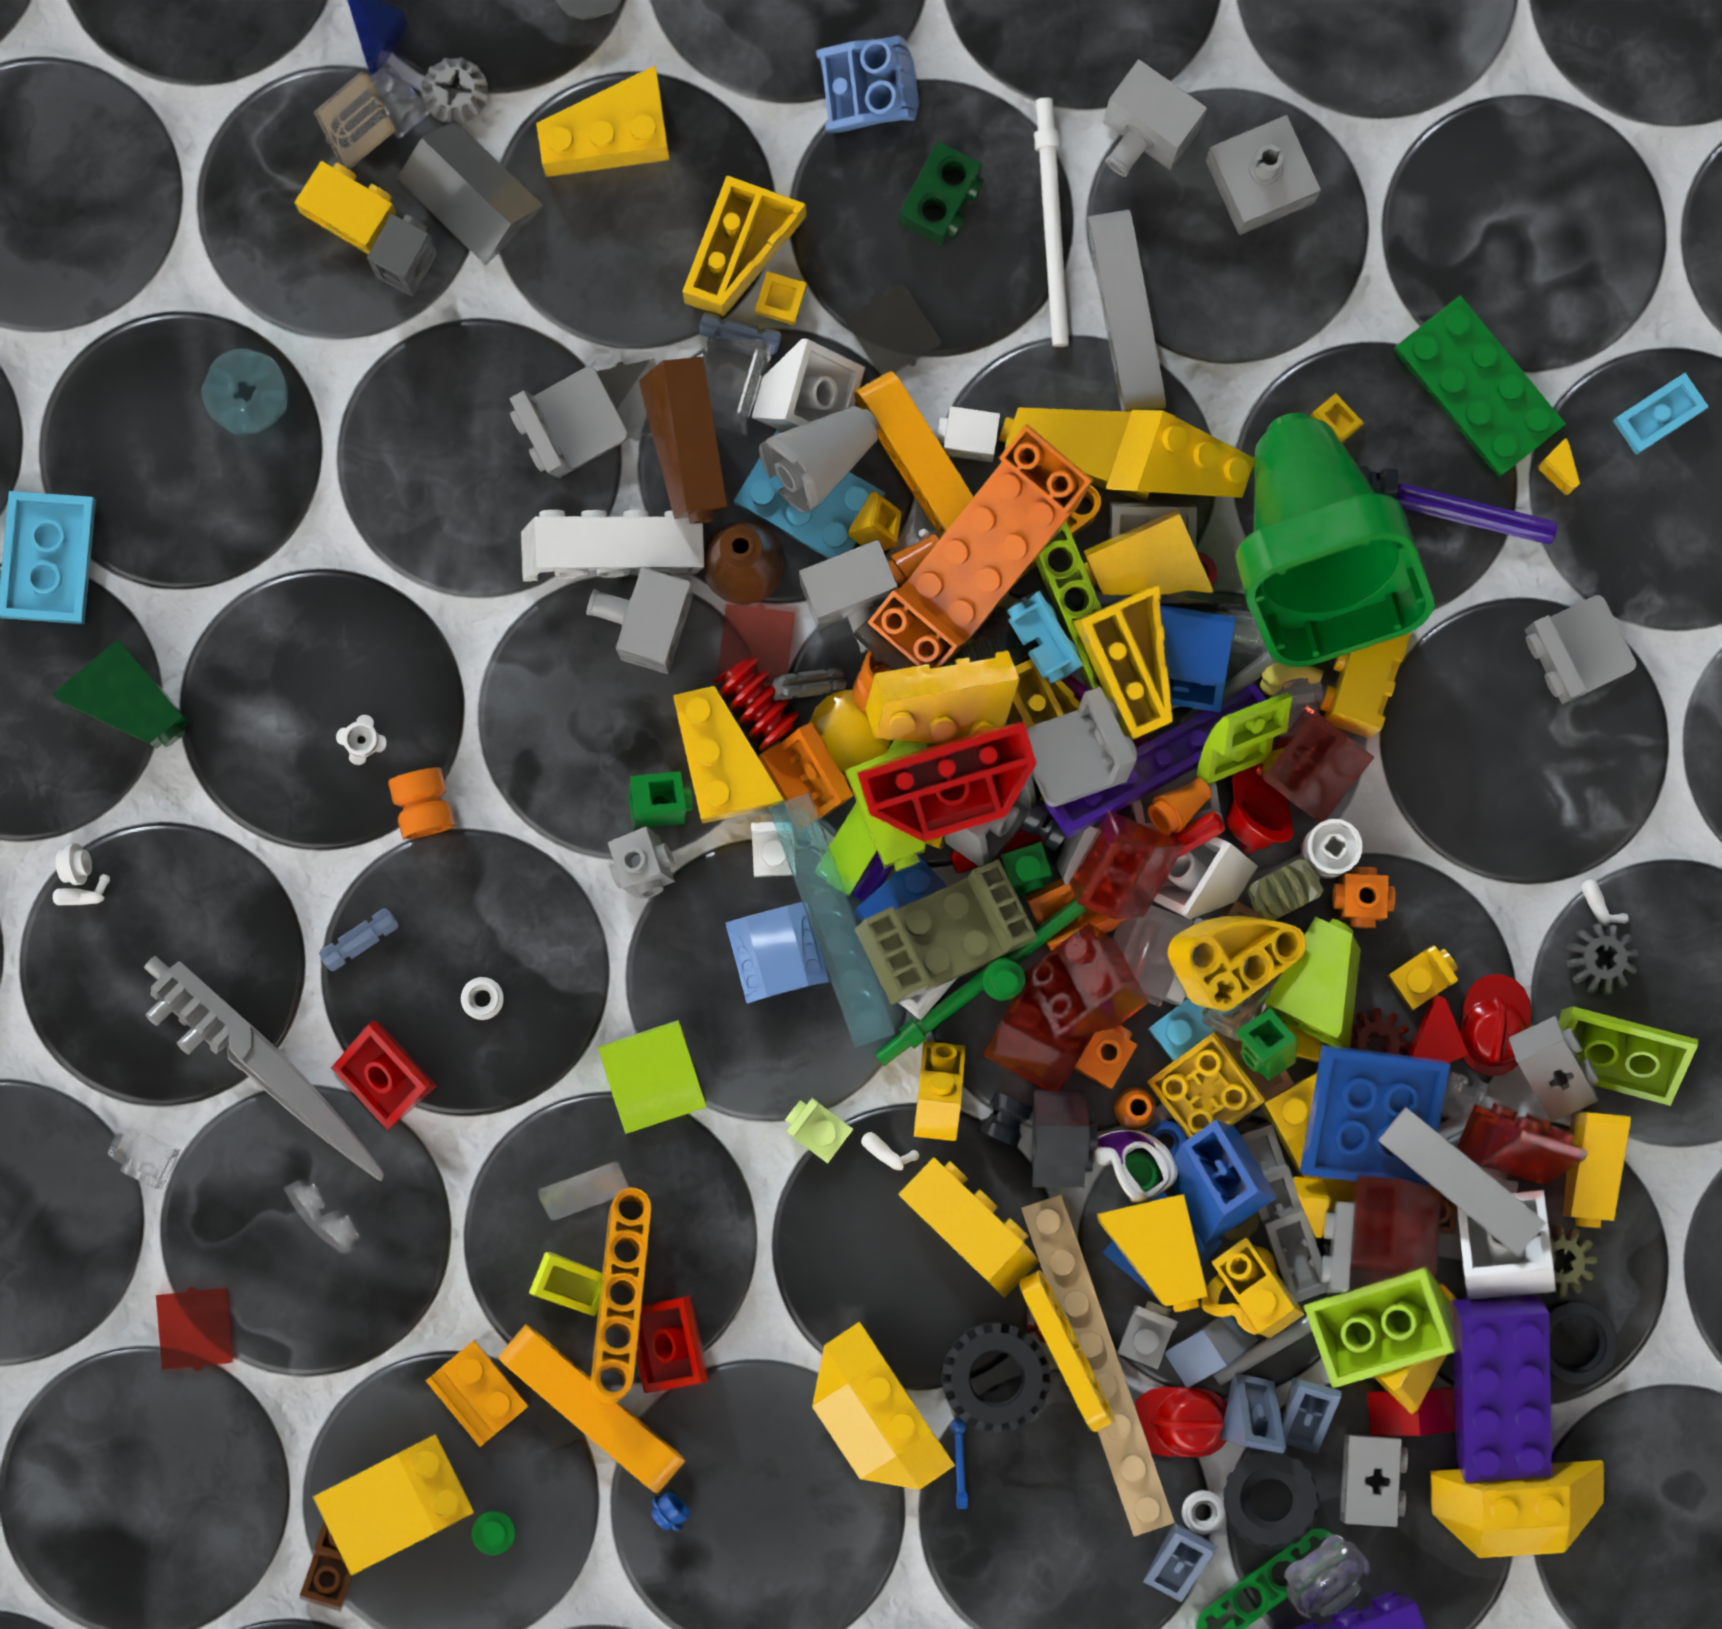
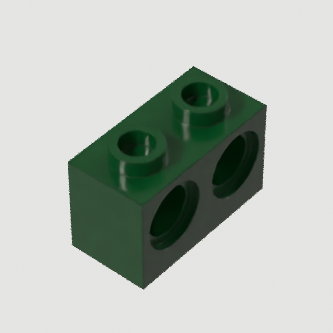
(933, 191)

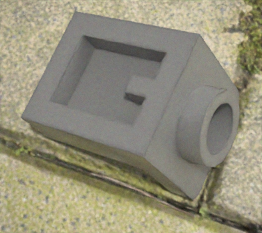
(1147, 1334)

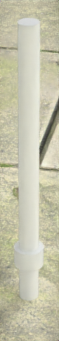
(1046, 144)

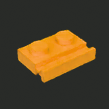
(477, 1393)

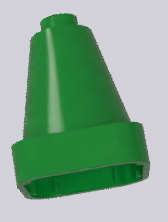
(1326, 552)

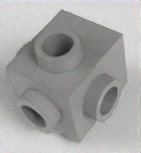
(641, 863)

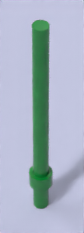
(914, 1032)

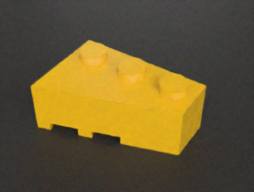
(607, 129)
(739, 243)
(1177, 458)
(1130, 660)
(1364, 686)
(942, 701)
(720, 759)
(969, 1225)

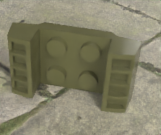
(945, 933)

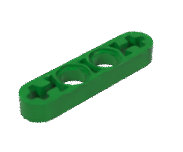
(1261, 1580)

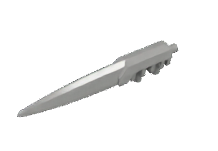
(251, 1052)

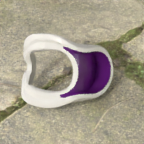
(1117, 1144)

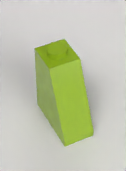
(891, 844)
(1321, 986)

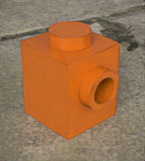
(1106, 1056)

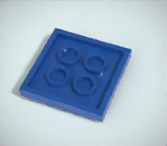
(1357, 1101)

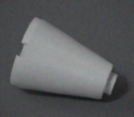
(818, 455)

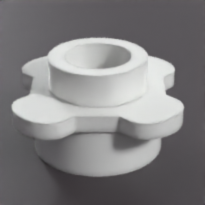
(350, 735)

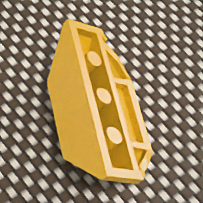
(874, 1415)
(1519, 1514)

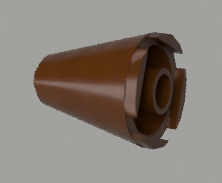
(744, 576)

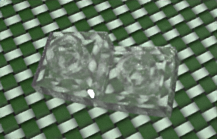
(332, 1228)

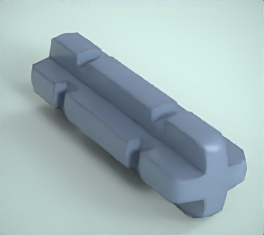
(713, 326)
(358, 939)

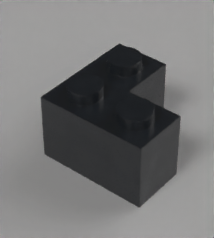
(1062, 1138)

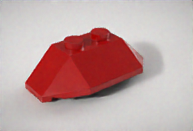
(951, 783)

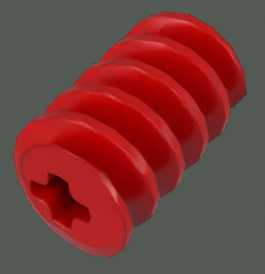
(757, 702)

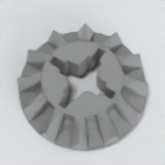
(465, 105)

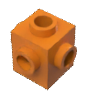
(1351, 908)

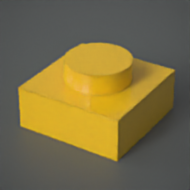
(780, 298)

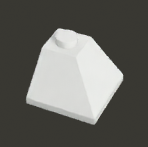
(806, 386)
(1206, 879)

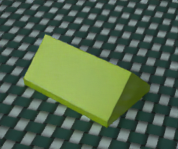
(1631, 1055)
(1382, 1327)

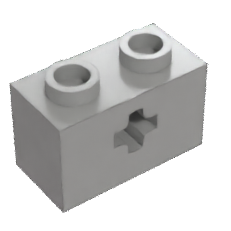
(1554, 1069)
(1358, 1500)

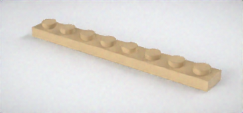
(1125, 1439)

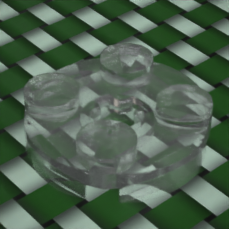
(1326, 1577)

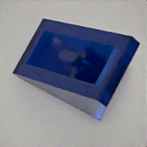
(378, 30)

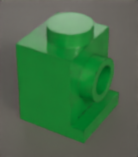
(658, 788)
(1027, 869)
(1263, 1050)

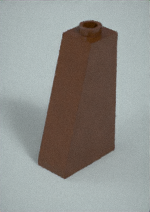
(685, 437)

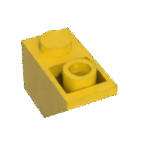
(939, 1091)
(1258, 1288)

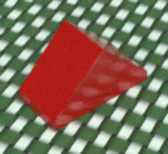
(1438, 1034)
(1433, 1416)

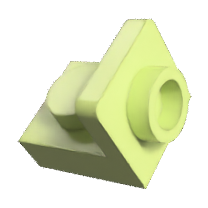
(817, 1129)

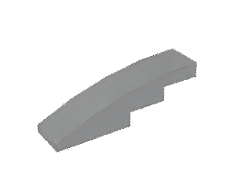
(1462, 1181)
(1284, 1218)

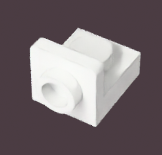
(767, 849)

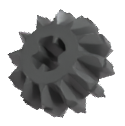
(1616, 961)

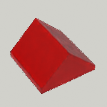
(383, 1075)
(670, 1346)

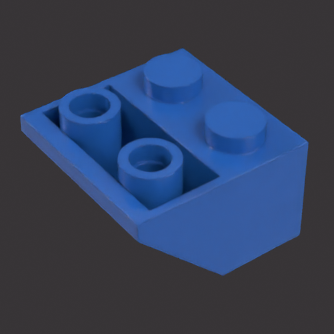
(1197, 656)
(1219, 1180)

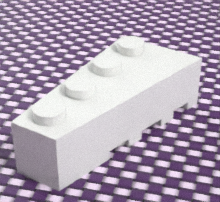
(610, 544)

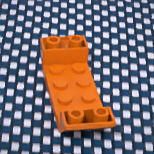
(983, 552)

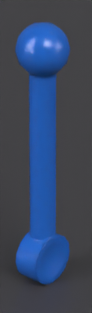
(958, 1427)

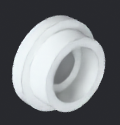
(73, 864)
(468, 998)
(1216, 1516)

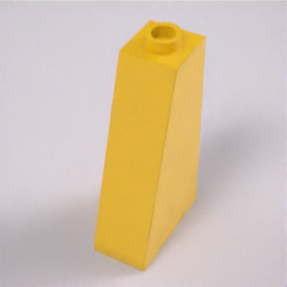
(1082, 436)

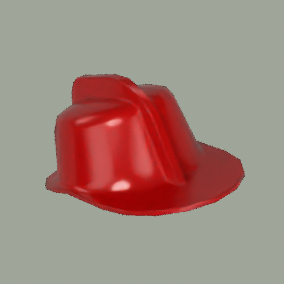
(1258, 812)
(1490, 1015)
(1182, 1421)

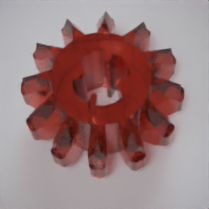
(1378, 1029)

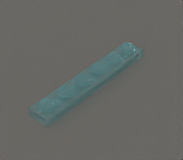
(832, 919)

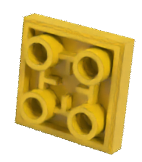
(1206, 1086)

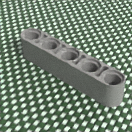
(1126, 311)

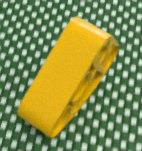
(1223, 946)

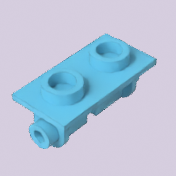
(1056, 654)

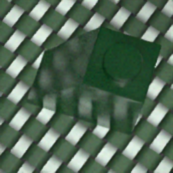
(125, 697)

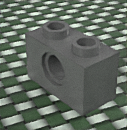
(402, 254)

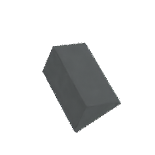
(468, 190)

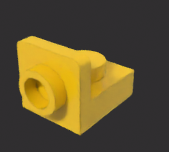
(1424, 976)

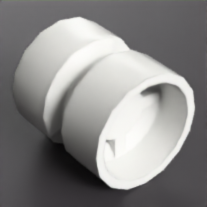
(1332, 848)

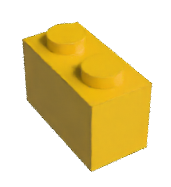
(345, 205)

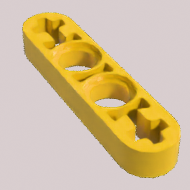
(1067, 1351)

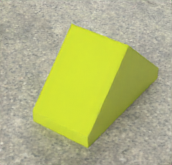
(568, 1284)

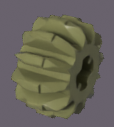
(1285, 890)
(1574, 1264)

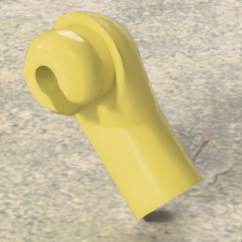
(1278, 673)

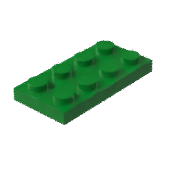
(1479, 386)

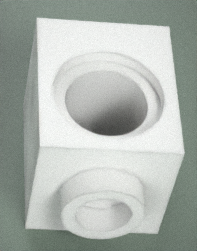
(969, 434)

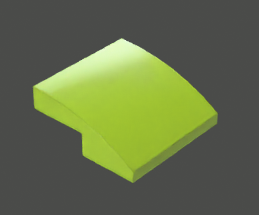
(1243, 738)
(652, 1076)

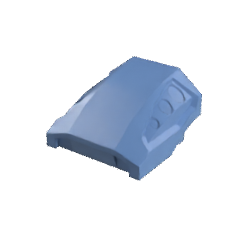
(868, 83)
(776, 952)

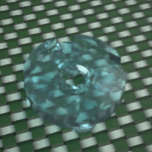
(222, 383)

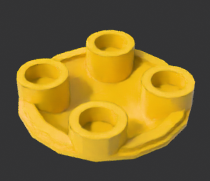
(847, 731)

